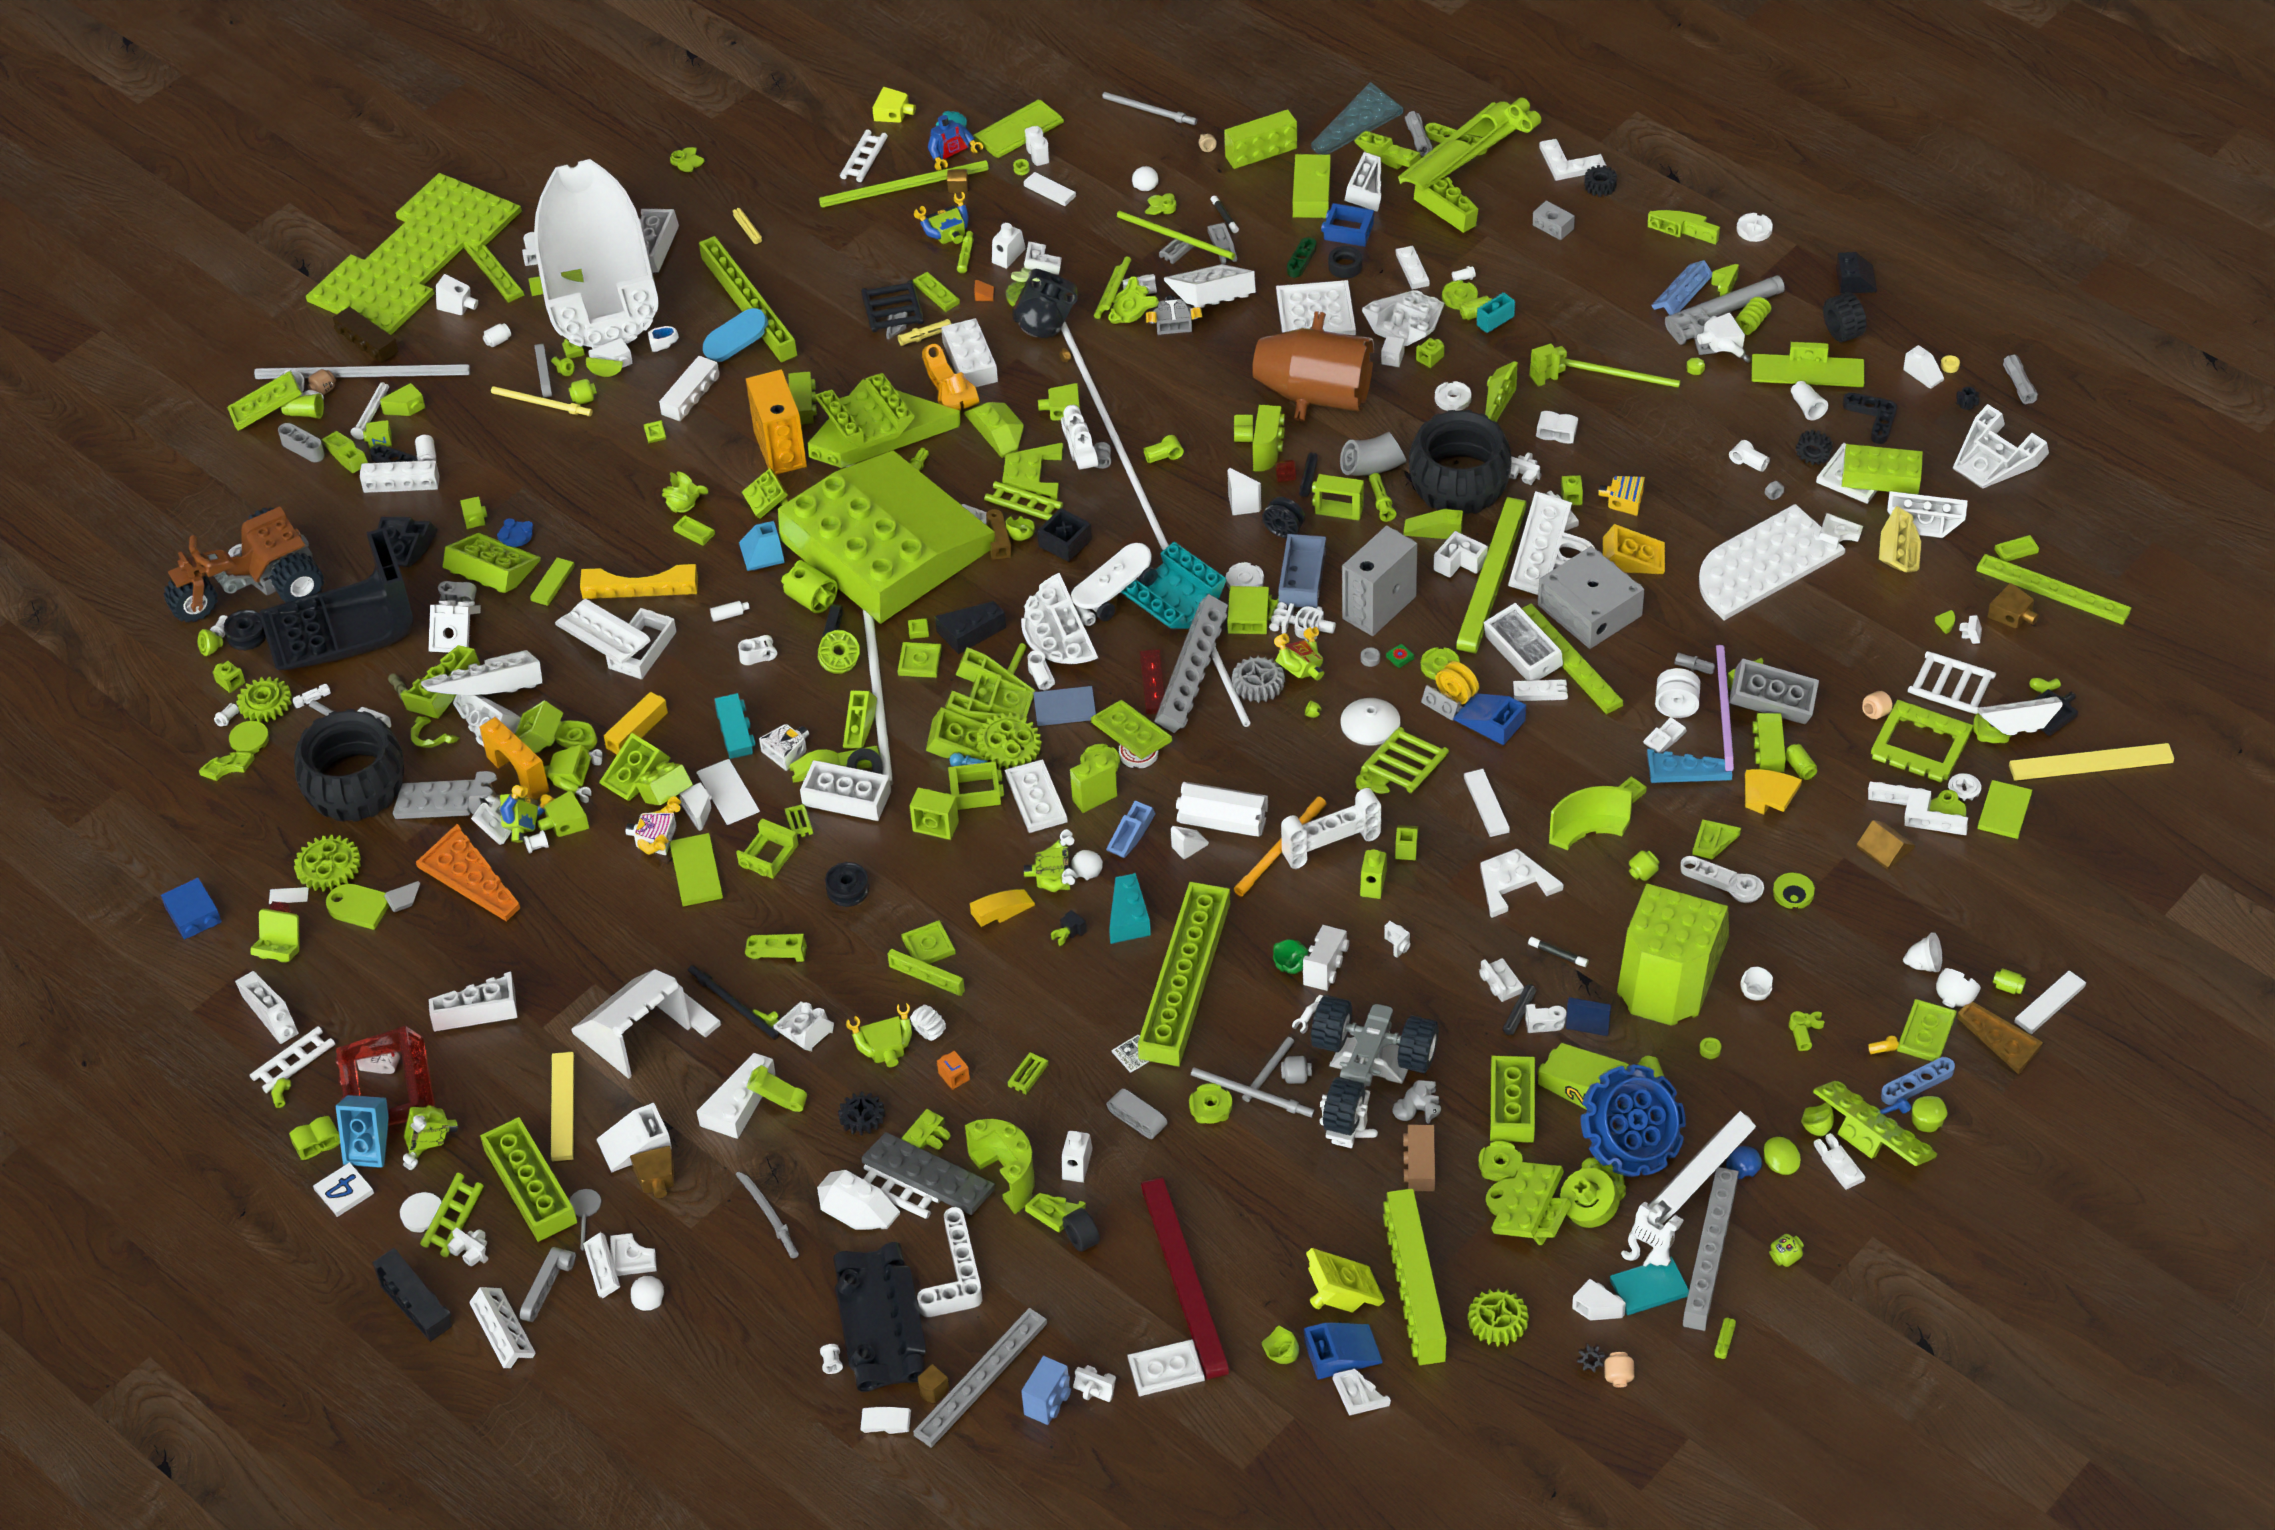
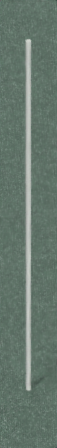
(1144, 502)

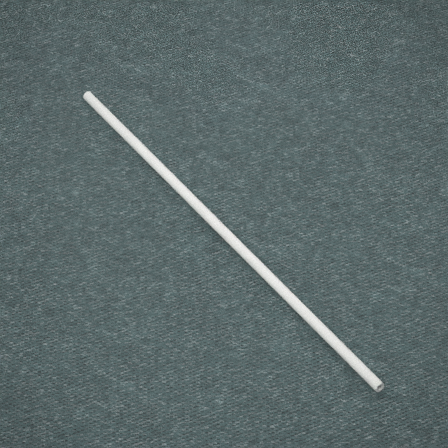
(877, 691)

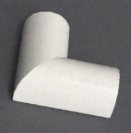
(1037, 259)

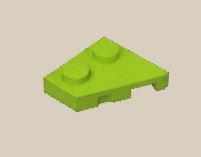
(1051, 1209)

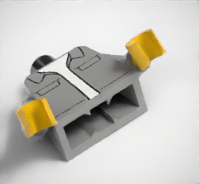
(1173, 316)

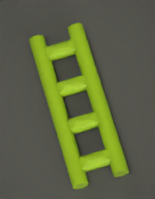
(1112, 287)
(1017, 494)
(447, 1202)

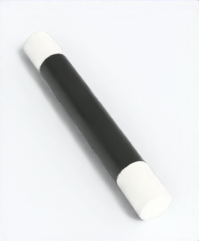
(1224, 214)
(1558, 952)

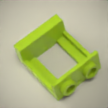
(776, 834)

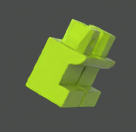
(1547, 363)

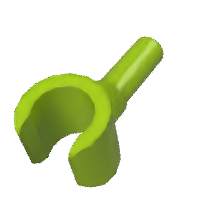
(1272, 605)
(770, 1019)

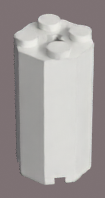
(1222, 809)

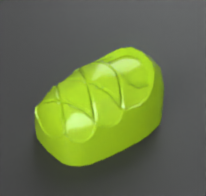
(576, 733)

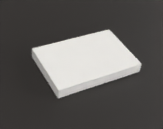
(1165, 1367)

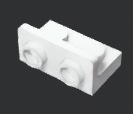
(1501, 979)

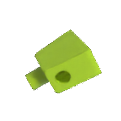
(1059, 399)
(564, 816)
(1373, 865)

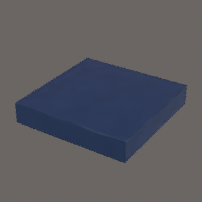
(1588, 1016)

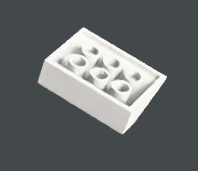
(1212, 284)

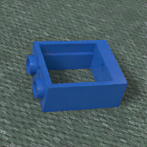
(1346, 234)

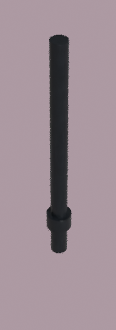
(706, 980)

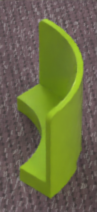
(1590, 810)

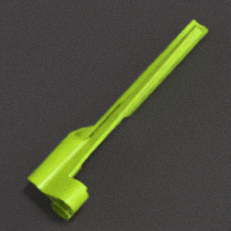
(1491, 123)

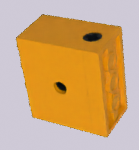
(776, 422)

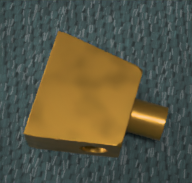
(2012, 607)
(654, 1170)

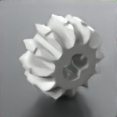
(928, 1022)

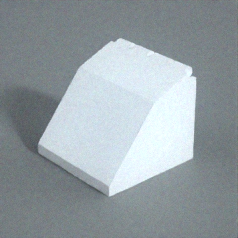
(604, 1026)

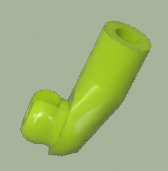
(2041, 685)
(280, 1085)

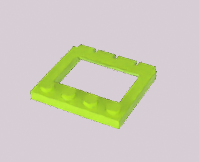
(1922, 718)

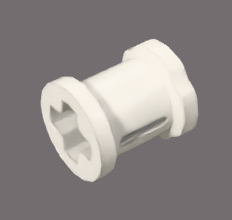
(536, 841)
(831, 1359)

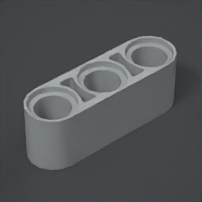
(301, 442)
(1136, 1113)

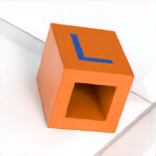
(953, 1070)

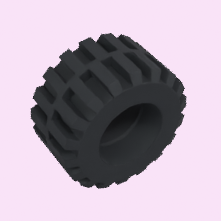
(1844, 317)

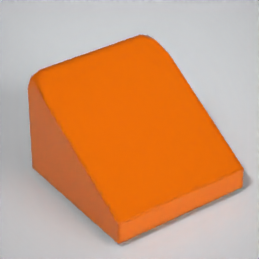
(983, 291)

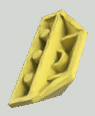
(1900, 542)

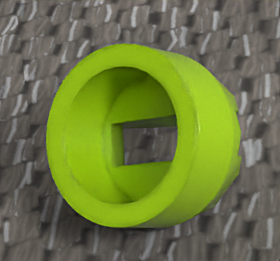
(1311, 709)

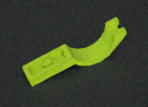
(804, 763)

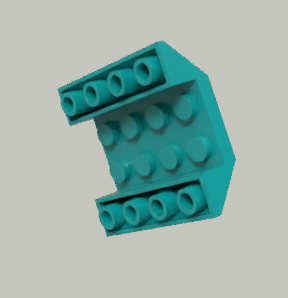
(1178, 588)

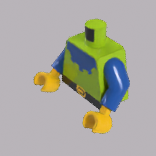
(946, 224)
(521, 812)

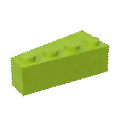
(1448, 204)
(435, 703)

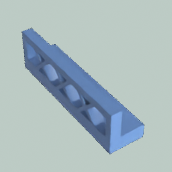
(1684, 287)

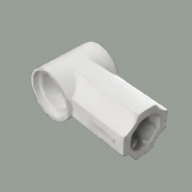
(1745, 453)
(1039, 669)

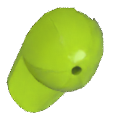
(1818, 1119)
(1281, 1346)

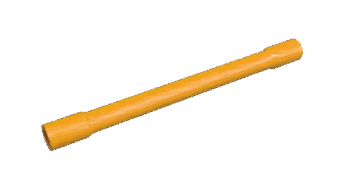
(1248, 880)

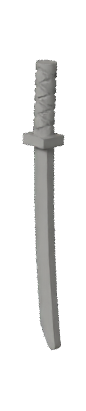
(781, 1231)

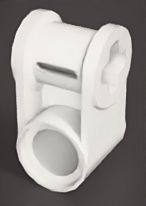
(755, 650)

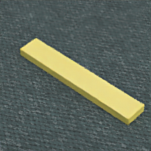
(562, 1107)

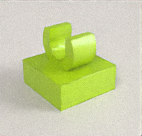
(571, 350)

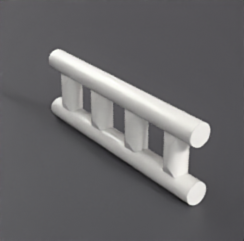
(860, 148)
(296, 1048)
(901, 1201)

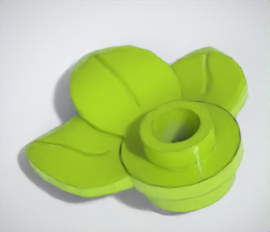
(686, 159)
(1161, 204)
(1372, 781)
(1951, 806)

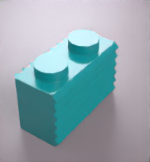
(1495, 312)

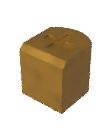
(957, 180)
(933, 1384)

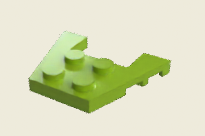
(1024, 469)

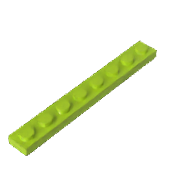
(1577, 666)

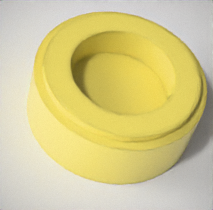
(1950, 364)

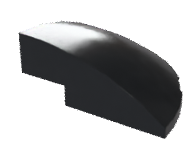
(408, 538)

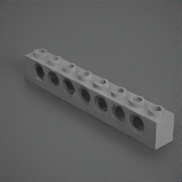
(1191, 664)
(1710, 1249)

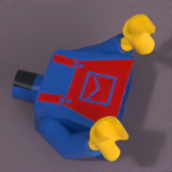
(948, 140)

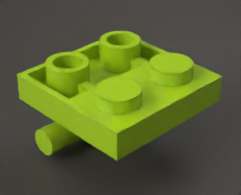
(765, 493)

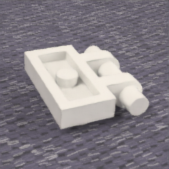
(491, 821)

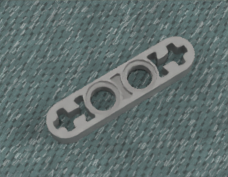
(543, 370)

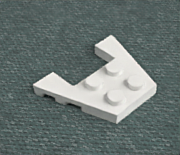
(1511, 872)

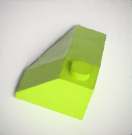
(1500, 390)

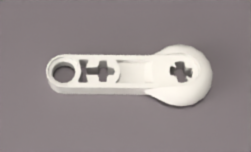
(1724, 879)

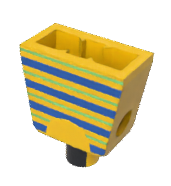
(1624, 493)

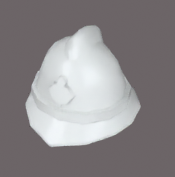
(1925, 954)

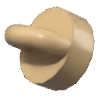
(1207, 142)

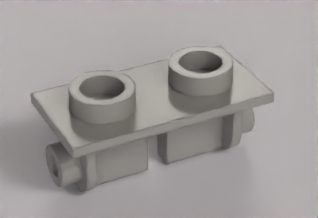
(1440, 702)

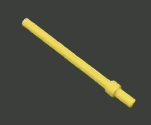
(572, 408)

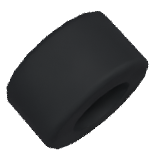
(1081, 1229)

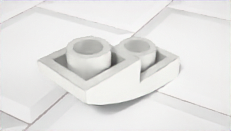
(885, 1419)

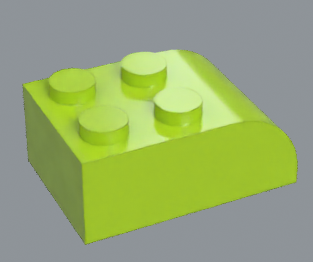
(1268, 437)

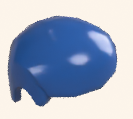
(1745, 1160)

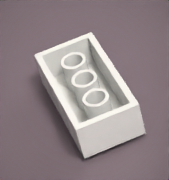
(969, 352)
(845, 790)

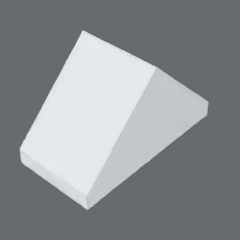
(1187, 841)

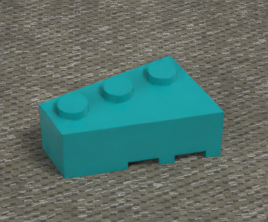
(734, 725)
(1128, 913)

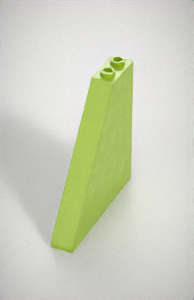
(930, 420)

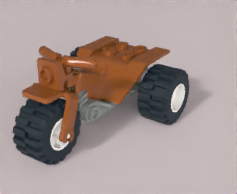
(268, 549)

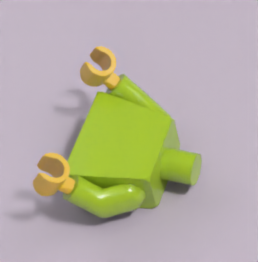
(884, 1038)

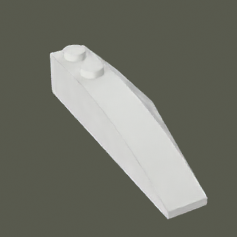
(497, 675)

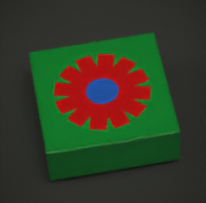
(1400, 656)

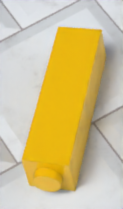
(636, 721)

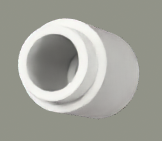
(496, 335)

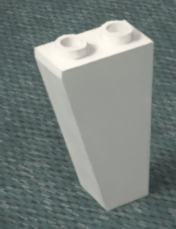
(267, 1006)

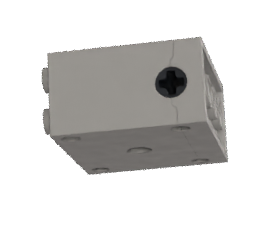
(1379, 580)
(1590, 597)

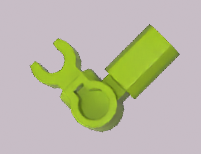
(1799, 1025)

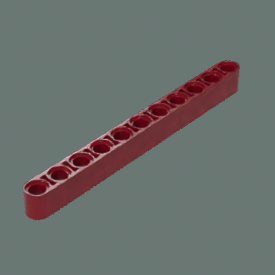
(1184, 1278)

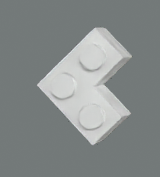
(1458, 552)

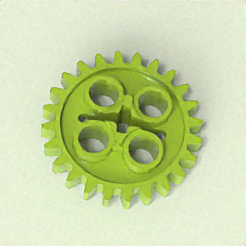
(1009, 748)
(327, 863)

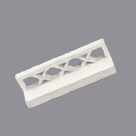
(496, 1326)

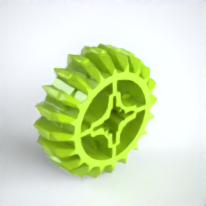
(1492, 1306)

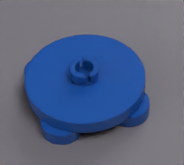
(515, 533)

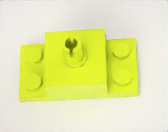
(1342, 1282)

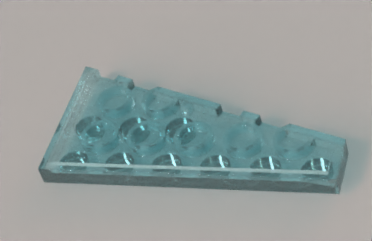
(1366, 112)

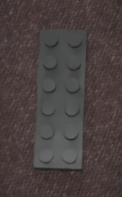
(928, 1173)

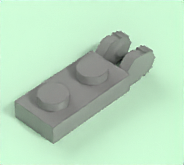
(1221, 238)

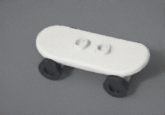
(1112, 578)

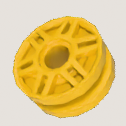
(1457, 682)

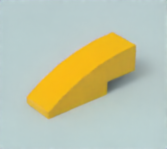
(1000, 906)

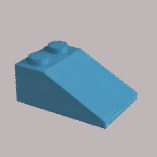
(363, 1130)

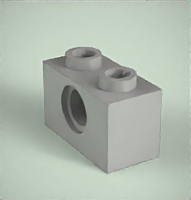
(1553, 220)

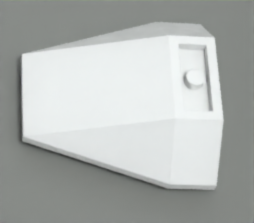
(1404, 316)

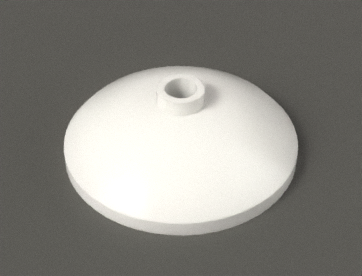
(1369, 721)

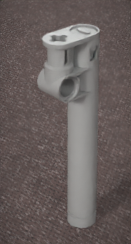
(1691, 321)

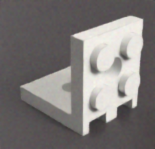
(450, 615)

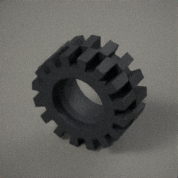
(1603, 187)
(1814, 439)

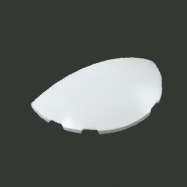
(1055, 626)

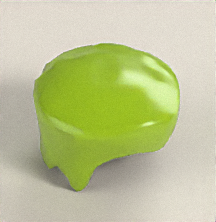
(1928, 1113)

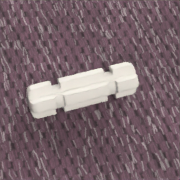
(313, 694)

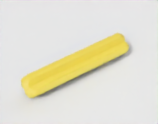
(747, 226)

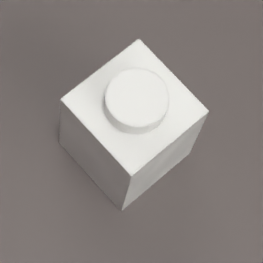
(1392, 351)

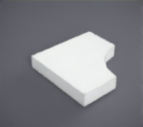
(1838, 529)
(630, 1257)

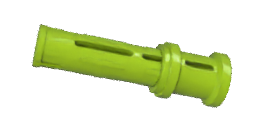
(1383, 502)

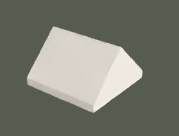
(1243, 493)

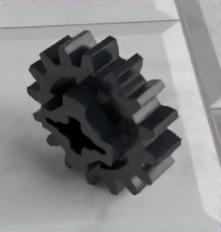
(856, 1120)

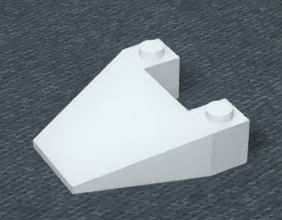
(1991, 459)

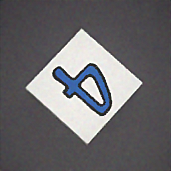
(343, 1189)

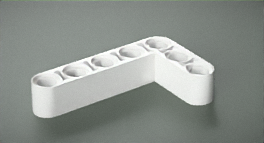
(963, 1266)

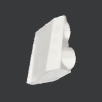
(805, 1025)

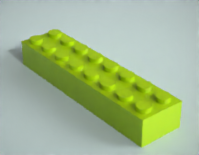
(1414, 1277)

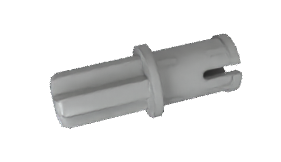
(1694, 663)

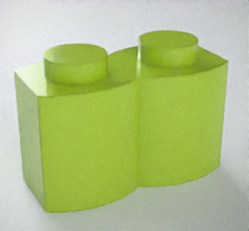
(315, 1137)

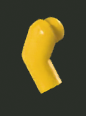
(1890, 1044)

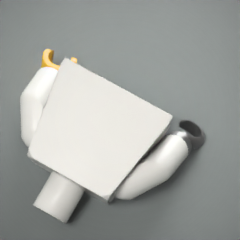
(1724, 335)

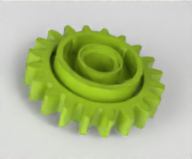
(264, 699)

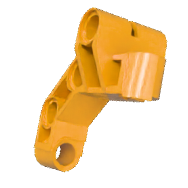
(953, 388)

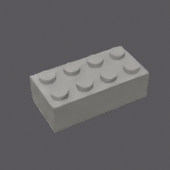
(1774, 691)

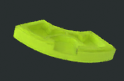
(232, 763)

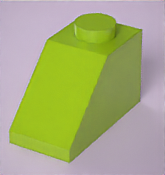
(403, 402)

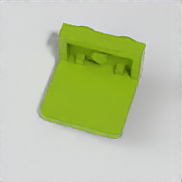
(277, 935)

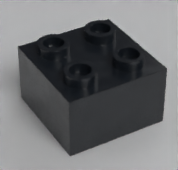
(1064, 534)

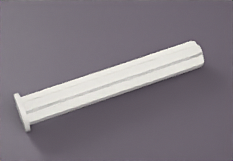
(370, 411)

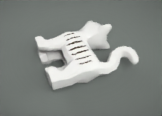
(1654, 1233)

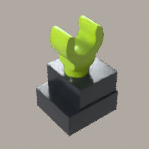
(1071, 925)

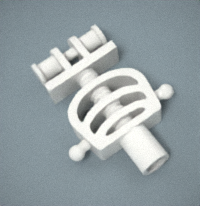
(1305, 617)

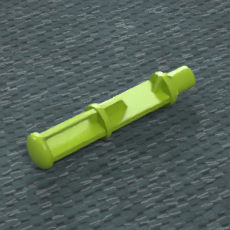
(965, 252)

